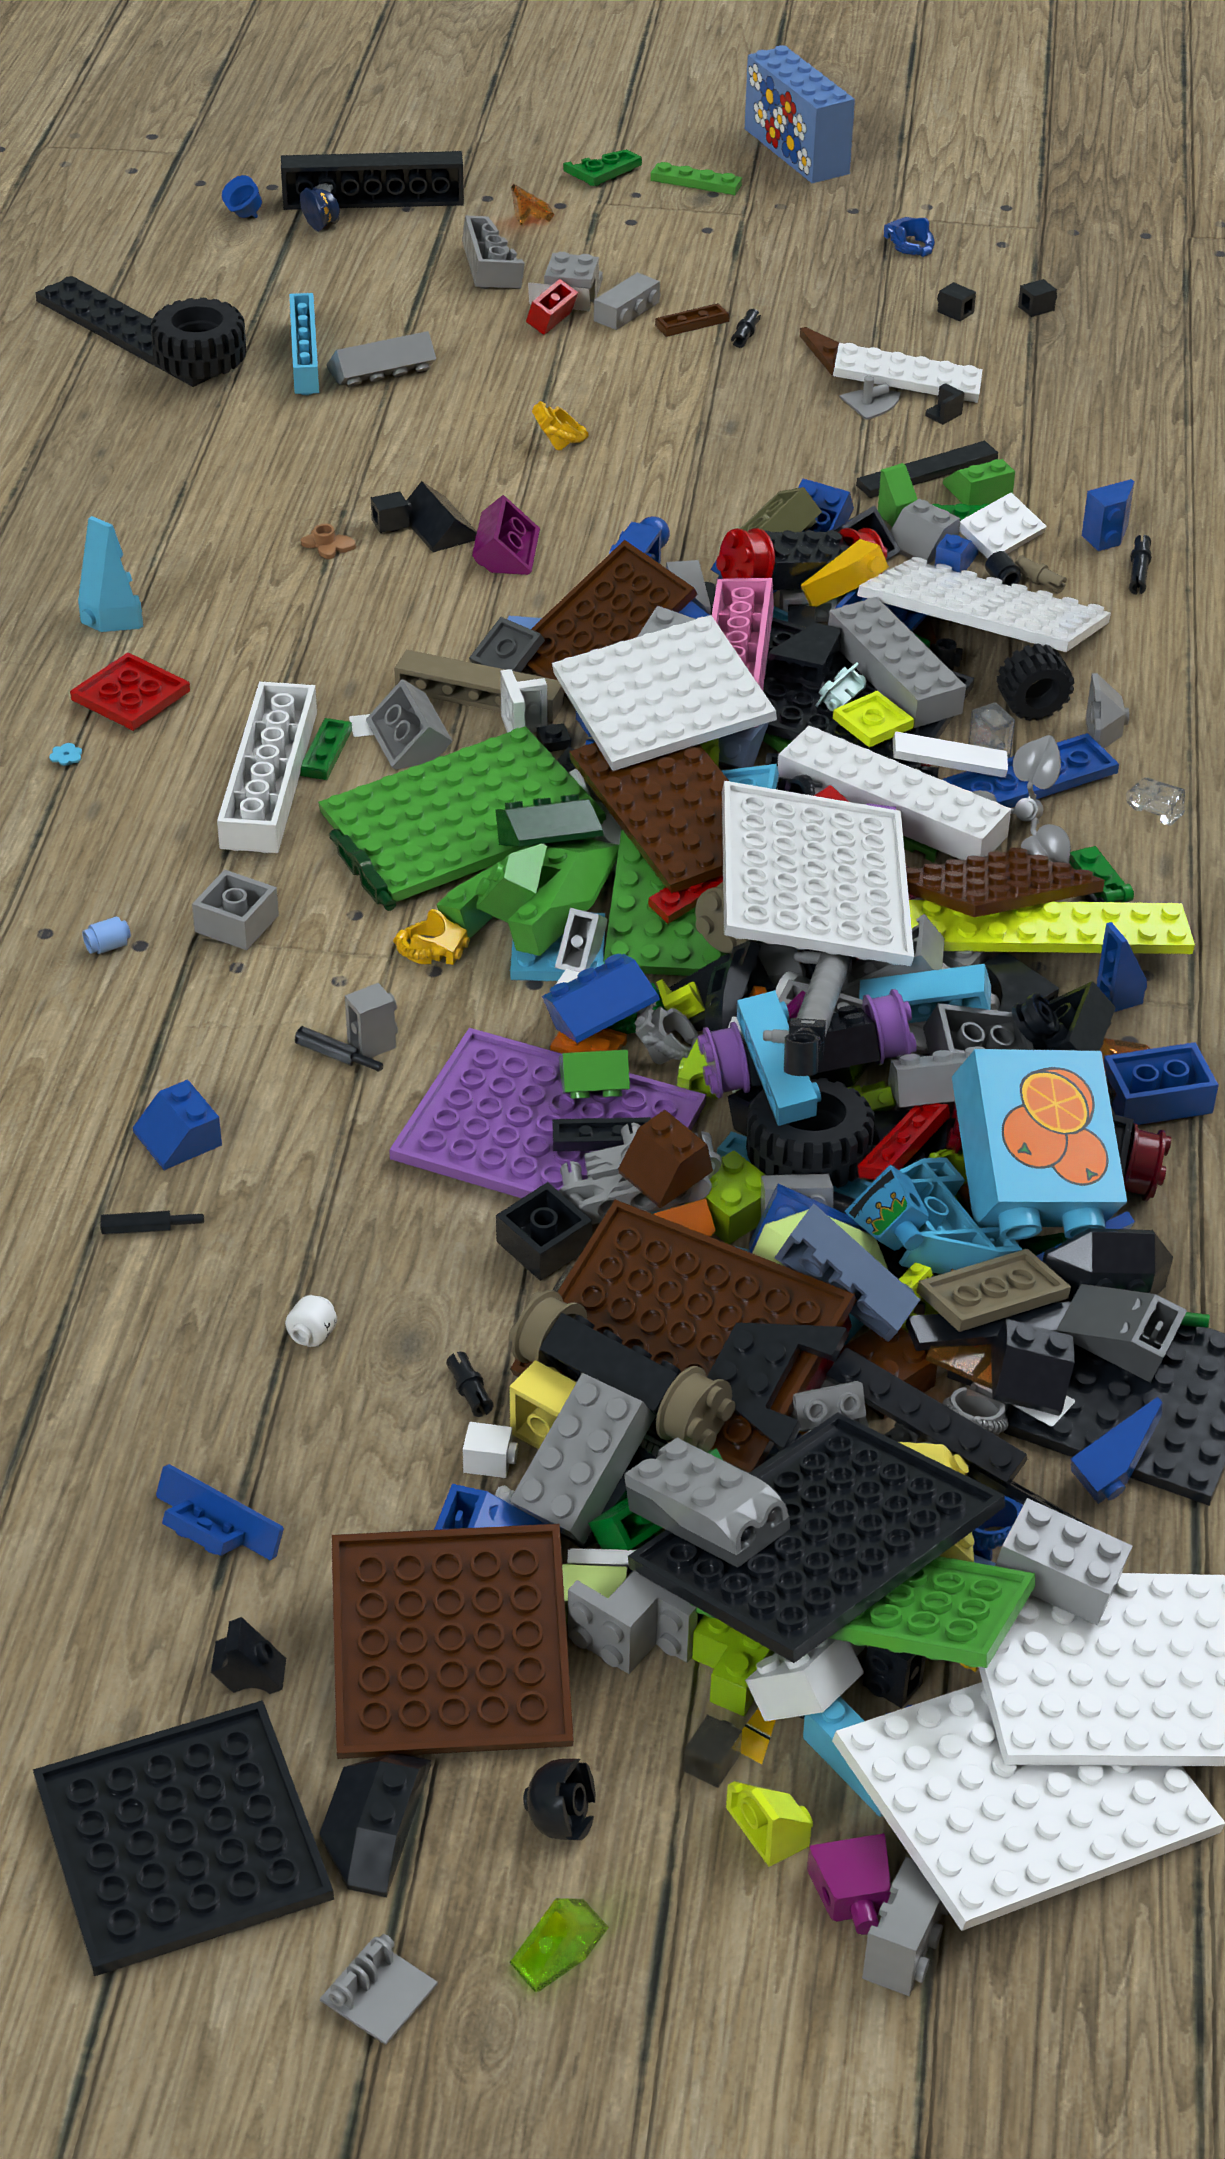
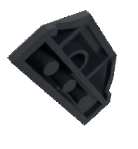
(1112, 1260)
(373, 1818)

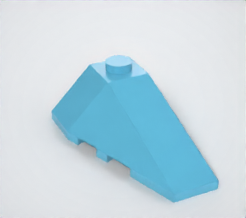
(105, 590)

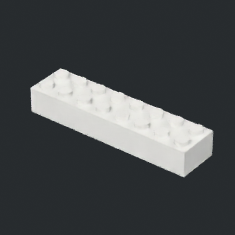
(267, 768)
(929, 807)

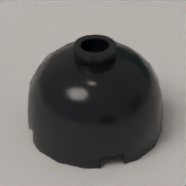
(560, 1799)

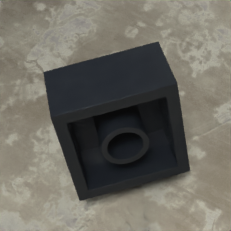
(543, 1231)

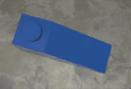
(1119, 971)
(1111, 1459)

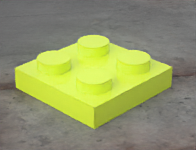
(873, 718)

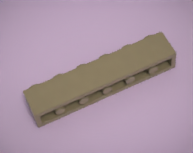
(466, 681)

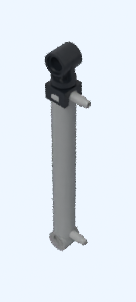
(806, 1034)

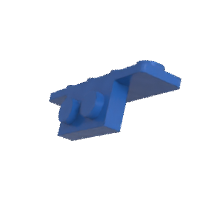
(213, 1517)

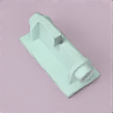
(843, 689)

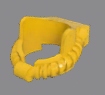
(559, 426)
(448, 941)

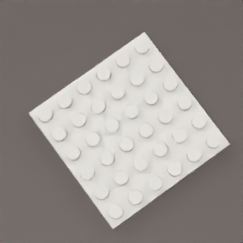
(663, 692)

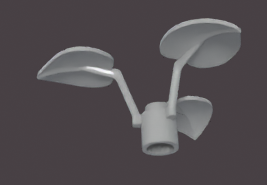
(1040, 765)

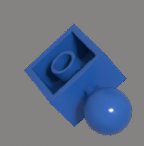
(646, 536)

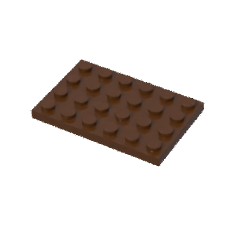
(607, 607)
(999, 882)

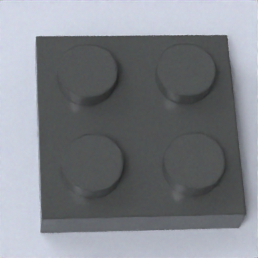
(507, 646)

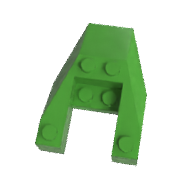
(568, 879)

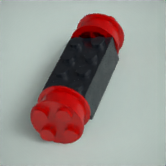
(786, 555)

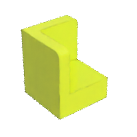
(685, 999)

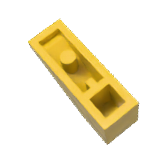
(845, 573)

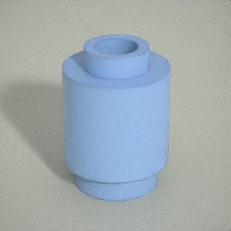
(106, 935)

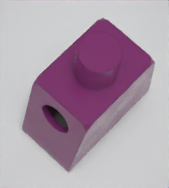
(852, 1878)

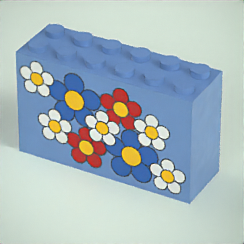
(799, 114)

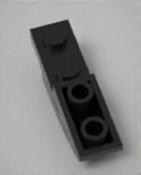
(729, 985)

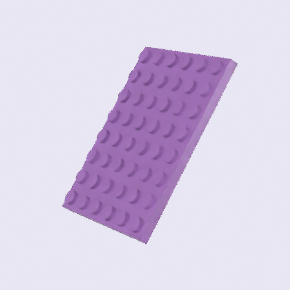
(495, 1111)

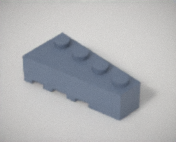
(831, 1255)

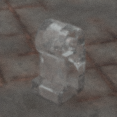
(1158, 799)

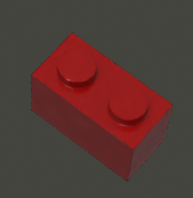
(551, 306)

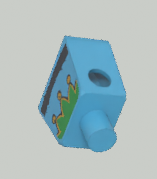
(891, 1210)

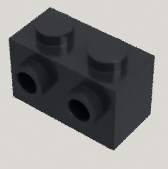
(893, 1674)

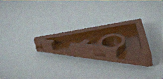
(822, 346)

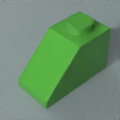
(894, 492)

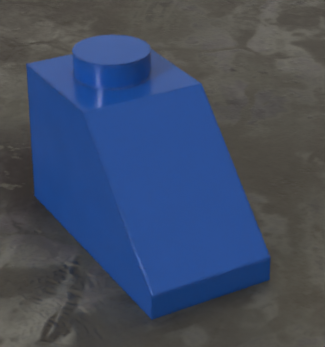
(956, 552)

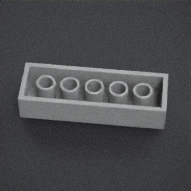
(897, 662)

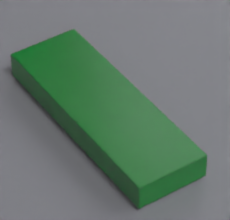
(326, 748)

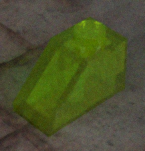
(558, 1942)

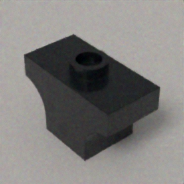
(247, 1660)

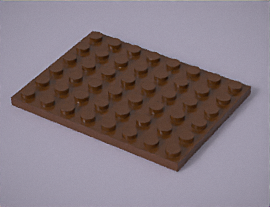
(682, 1298)

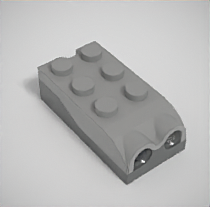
(707, 1502)

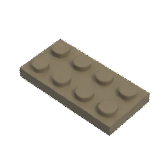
(993, 1289)

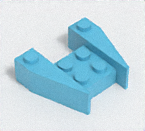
(950, 1233)

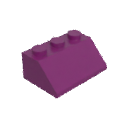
(505, 539)

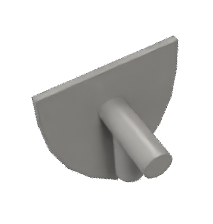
(871, 400)

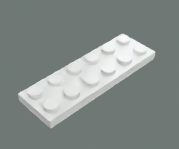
(906, 371)

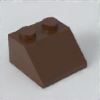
(665, 1159)

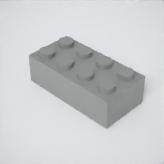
(583, 1457)

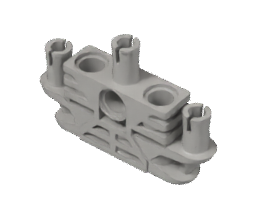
(605, 1183)

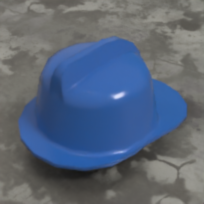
(242, 196)

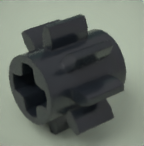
(947, 652)

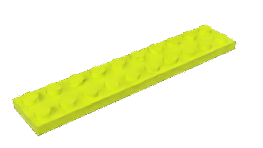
(1062, 927)

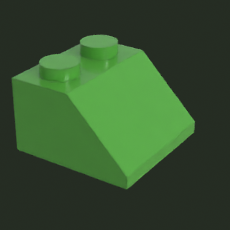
(981, 482)
(511, 882)
(594, 1072)

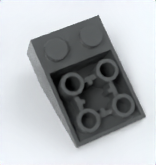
(1123, 1326)

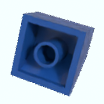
(1107, 514)
(178, 1125)

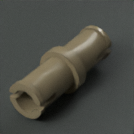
(1041, 574)

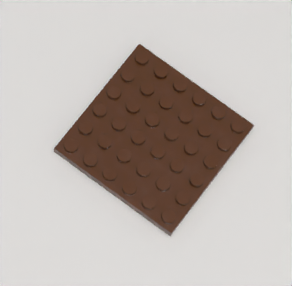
(450, 1641)

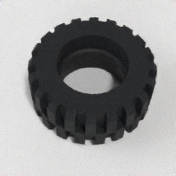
(198, 338)
(820, 1144)

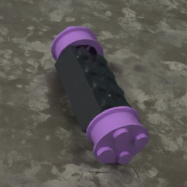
(851, 1040)

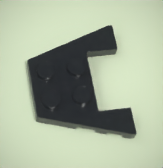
(757, 1364)

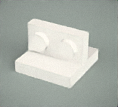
(523, 702)

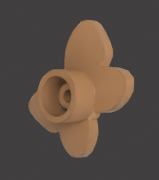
(327, 542)

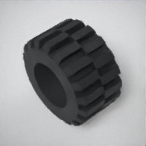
(1026, 668)

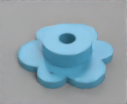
(66, 754)

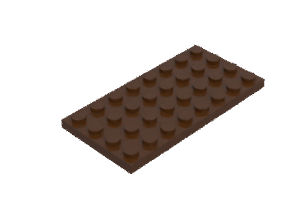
(666, 810)

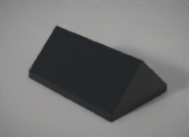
(438, 520)

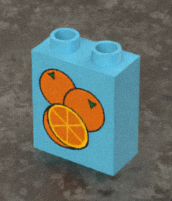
(1038, 1140)

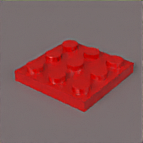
(130, 691)

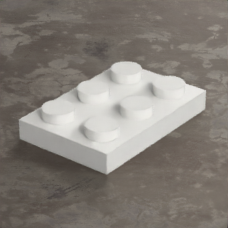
(1001, 526)

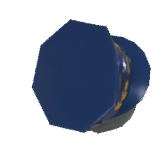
(319, 206)

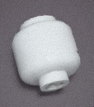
(312, 1319)

